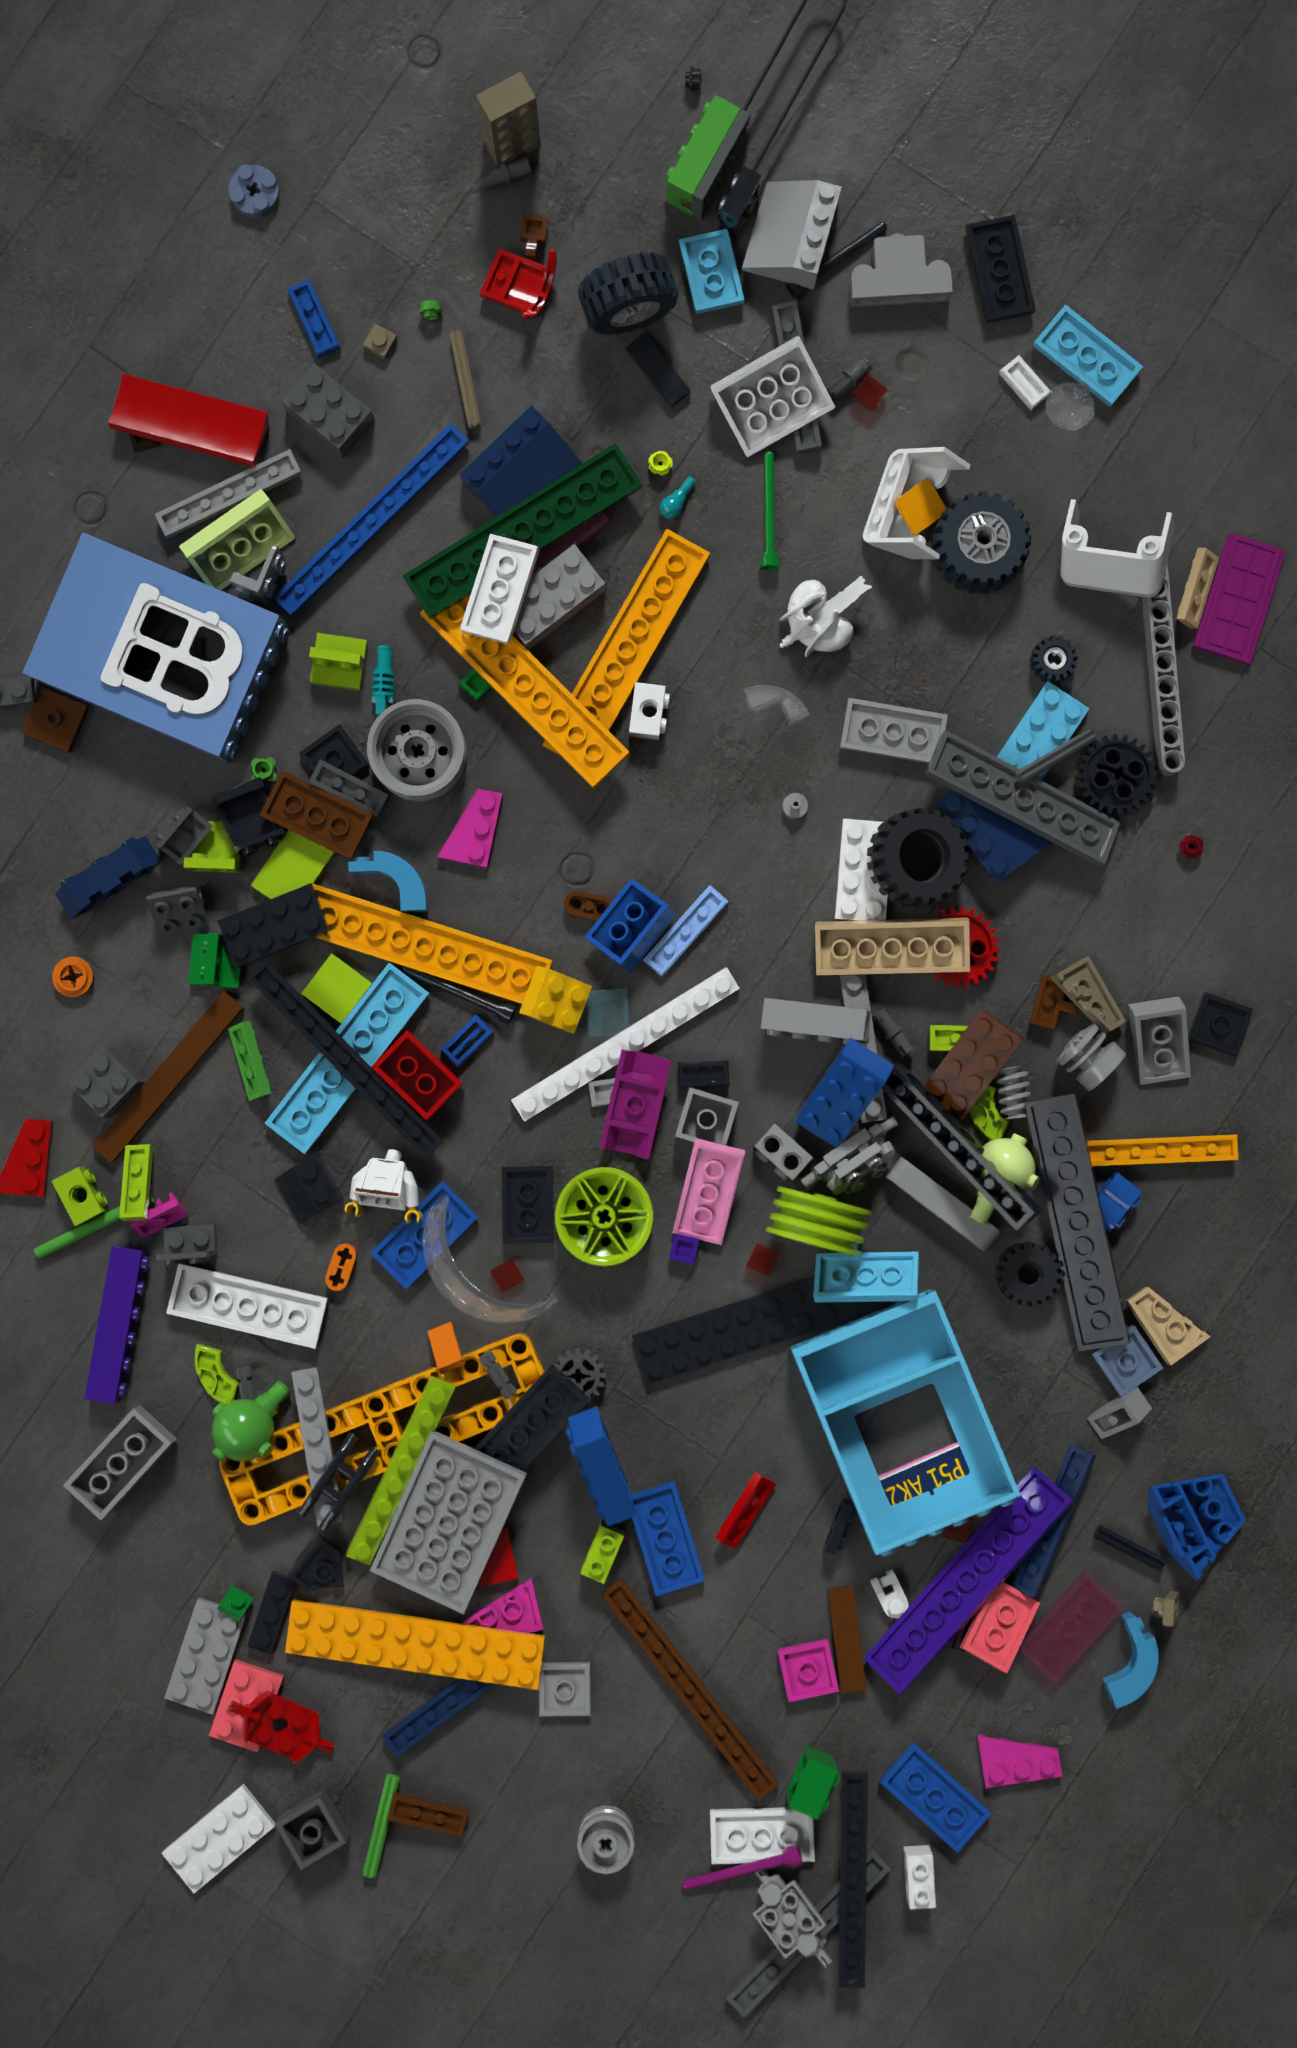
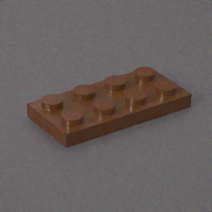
(316, 815)
(972, 1063)

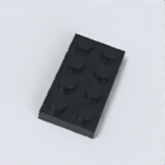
(1000, 269)
(273, 926)

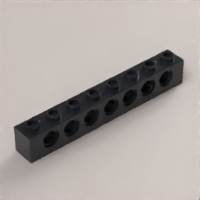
(959, 1146)

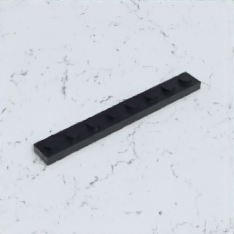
(853, 1879)

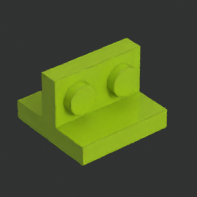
(338, 661)

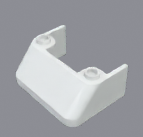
(902, 472)
(1113, 570)

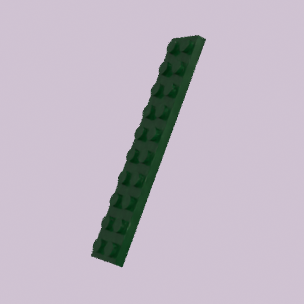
(534, 521)

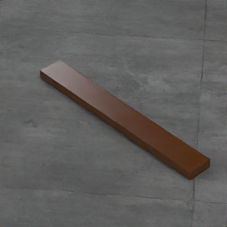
(168, 1077)

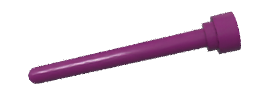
(790, 1857)

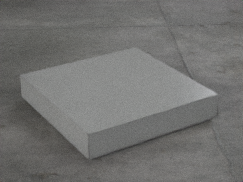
(565, 1689)

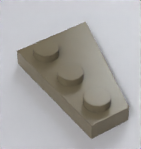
(1089, 993)

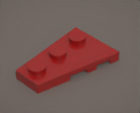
(29, 1160)

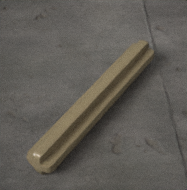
(465, 379)

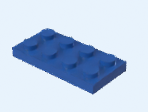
(403, 1248)
(666, 1539)
(935, 1796)

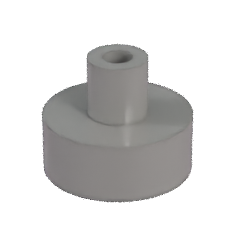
(792, 811)

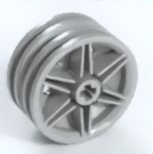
(387, 733)

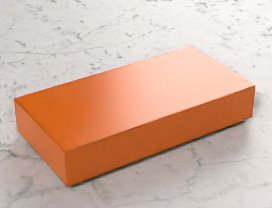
(445, 1347)

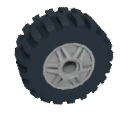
(628, 293)
(984, 521)

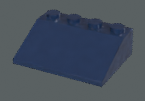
(519, 463)
(991, 838)

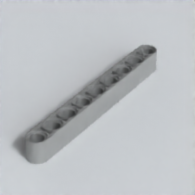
(1165, 676)

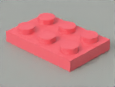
(1000, 1627)
(243, 1686)

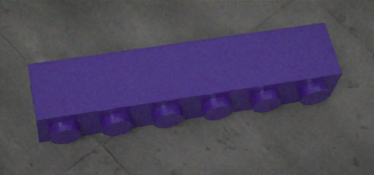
(116, 1324)

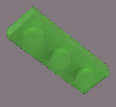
(249, 1060)

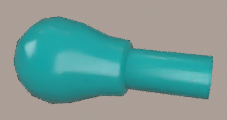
(672, 505)

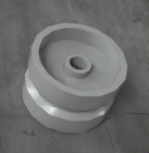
(600, 1854)

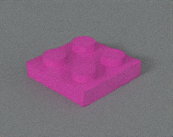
(808, 1670)

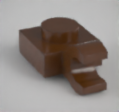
(533, 233)

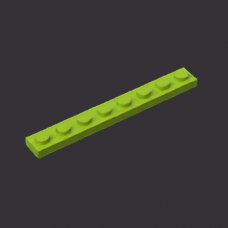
(399, 1470)

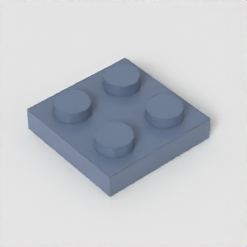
(1127, 1364)

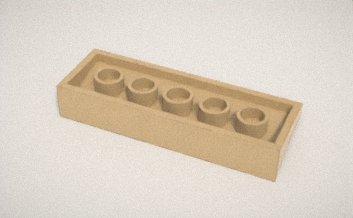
(892, 946)

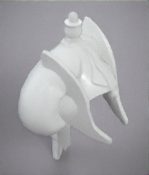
(817, 620)

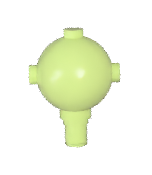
(1013, 1163)

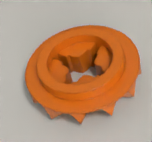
(63, 969)

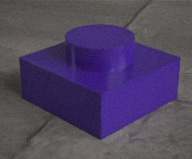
(684, 1248)

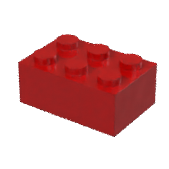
(417, 1075)

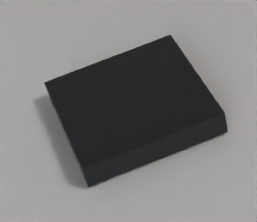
(337, 750)
(1220, 1024)

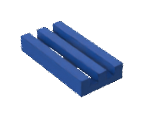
(459, 1034)

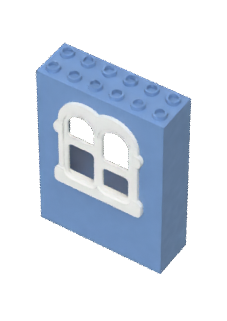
(100, 620)

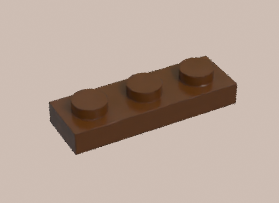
(427, 1814)

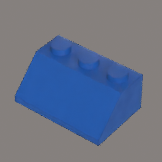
(630, 925)

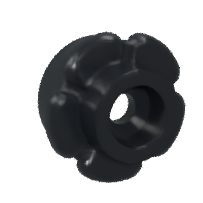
(693, 79)

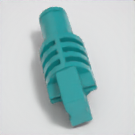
(383, 680)

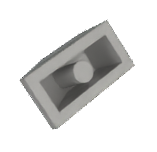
(1120, 1413)

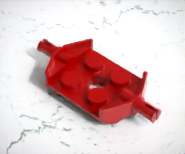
(295, 1739)

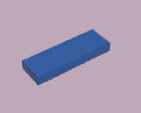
(314, 318)

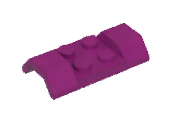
(635, 1103)

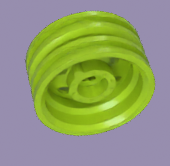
(570, 1217)
(819, 1221)

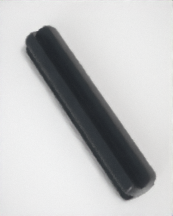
(1129, 1548)

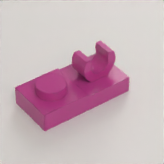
(160, 1217)

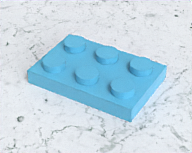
(711, 271)

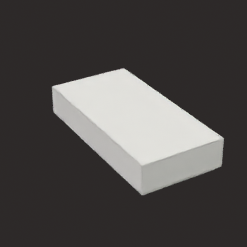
(1024, 382)

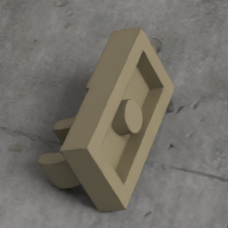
(1167, 1607)

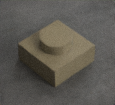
(380, 341)

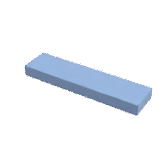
(685, 930)

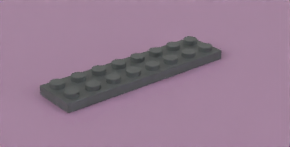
(1030, 804)

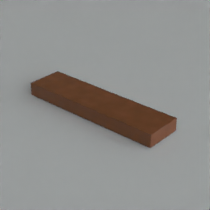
(846, 1639)

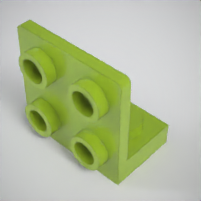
(213, 853)

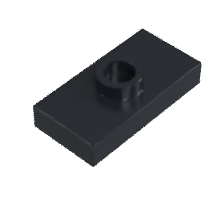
(703, 1074)

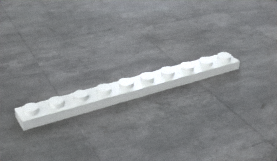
(633, 1038)

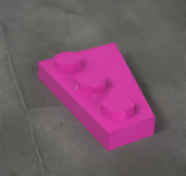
(475, 831)
(513, 1611)
(1016, 1762)

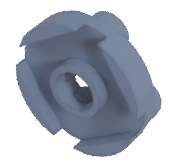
(261, 202)

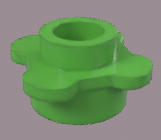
(259, 764)

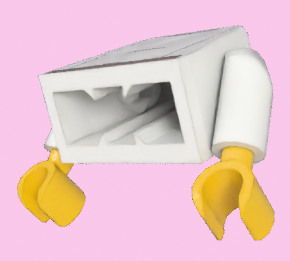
(385, 1185)

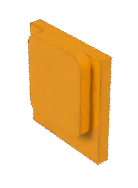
(920, 506)

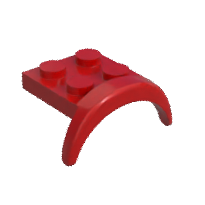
(520, 283)

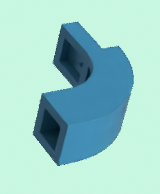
(411, 887)
(1140, 1671)

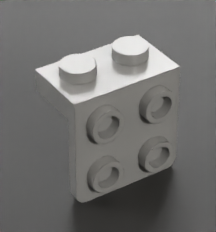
(264, 587)

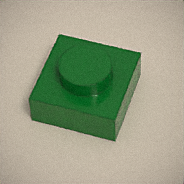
(235, 1603)

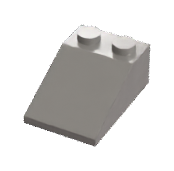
(1160, 1040)

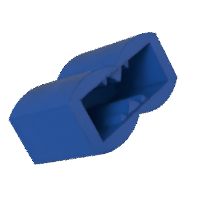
(1116, 1198)

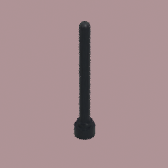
(797, 290)
(503, 1011)

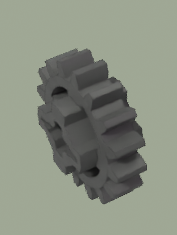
(578, 1364)

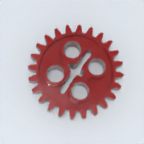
(978, 933)

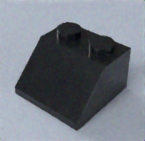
(308, 1188)

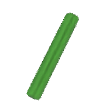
(380, 1827)

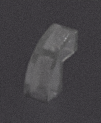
(765, 697)

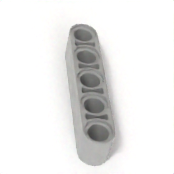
(941, 1204)

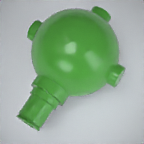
(246, 1426)

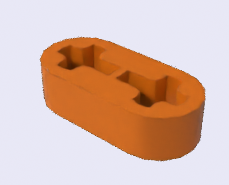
(335, 1265)

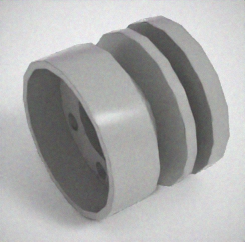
(1091, 1057)

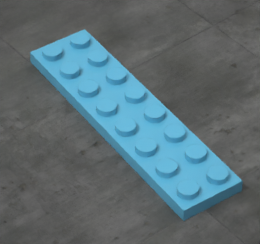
(370, 1032)

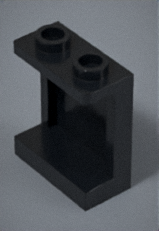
(241, 819)

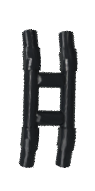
(334, 1466)

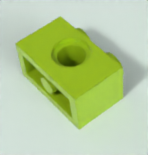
(67, 1189)
(602, 1552)

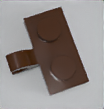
(1049, 1003)

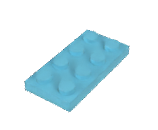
(1087, 355)
(1043, 727)
(866, 1278)

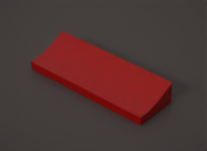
(189, 420)

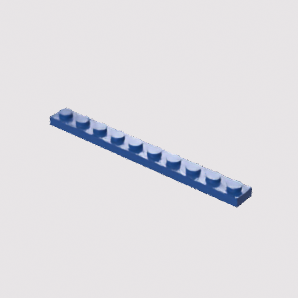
(371, 520)

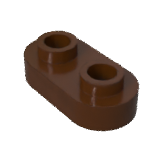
(589, 904)

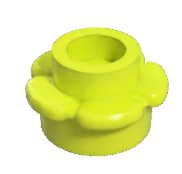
(664, 458)

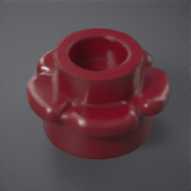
(1190, 853)

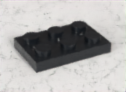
(528, 1204)

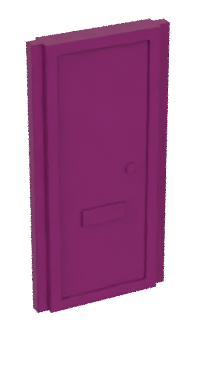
(1239, 598)

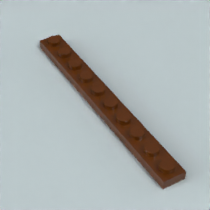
(690, 1688)

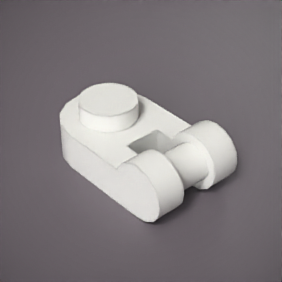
(894, 1602)

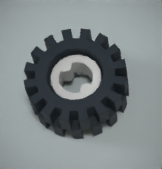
(1053, 646)

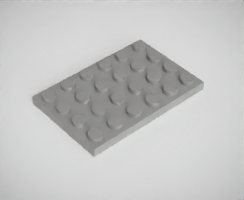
(448, 1522)

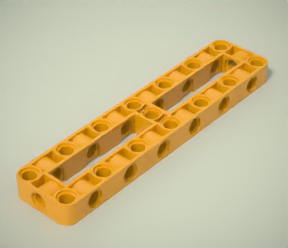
(358, 1412)

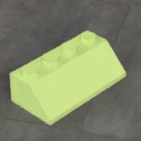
(237, 540)

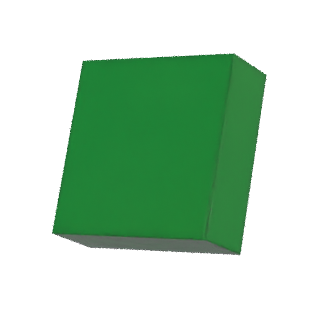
(475, 685)

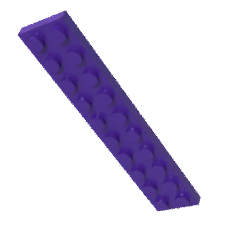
(967, 1581)

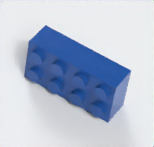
(844, 1092)
(600, 1466)

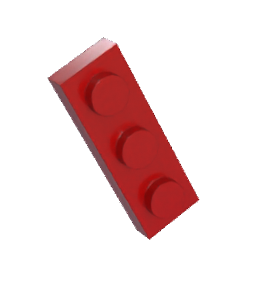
(745, 1510)

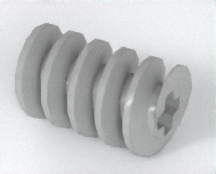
(1013, 1091)

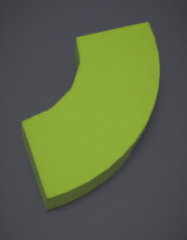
(986, 1116)
(213, 1375)

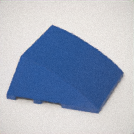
(1195, 1519)

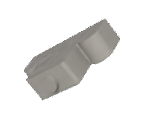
(900, 275)

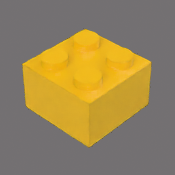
(555, 999)

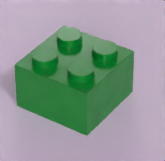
(812, 1782)

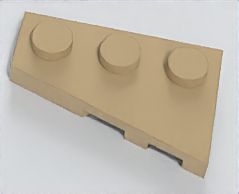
(1165, 1327)

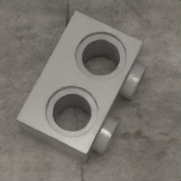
(787, 1147)

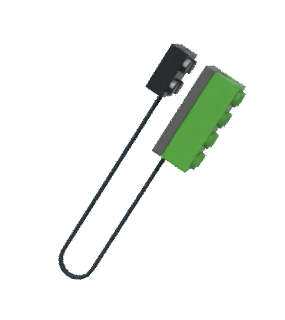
(715, 147)

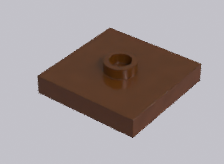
(55, 719)

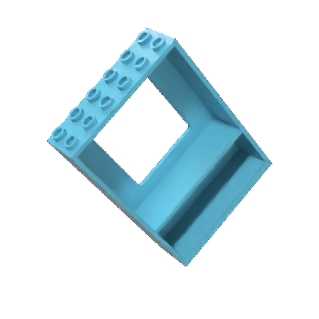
(882, 1360)

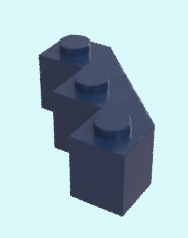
(107, 876)

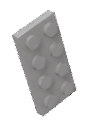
(891, 730)
(204, 1657)

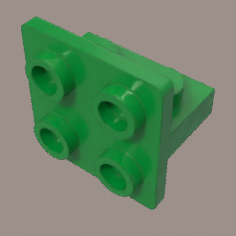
(212, 962)

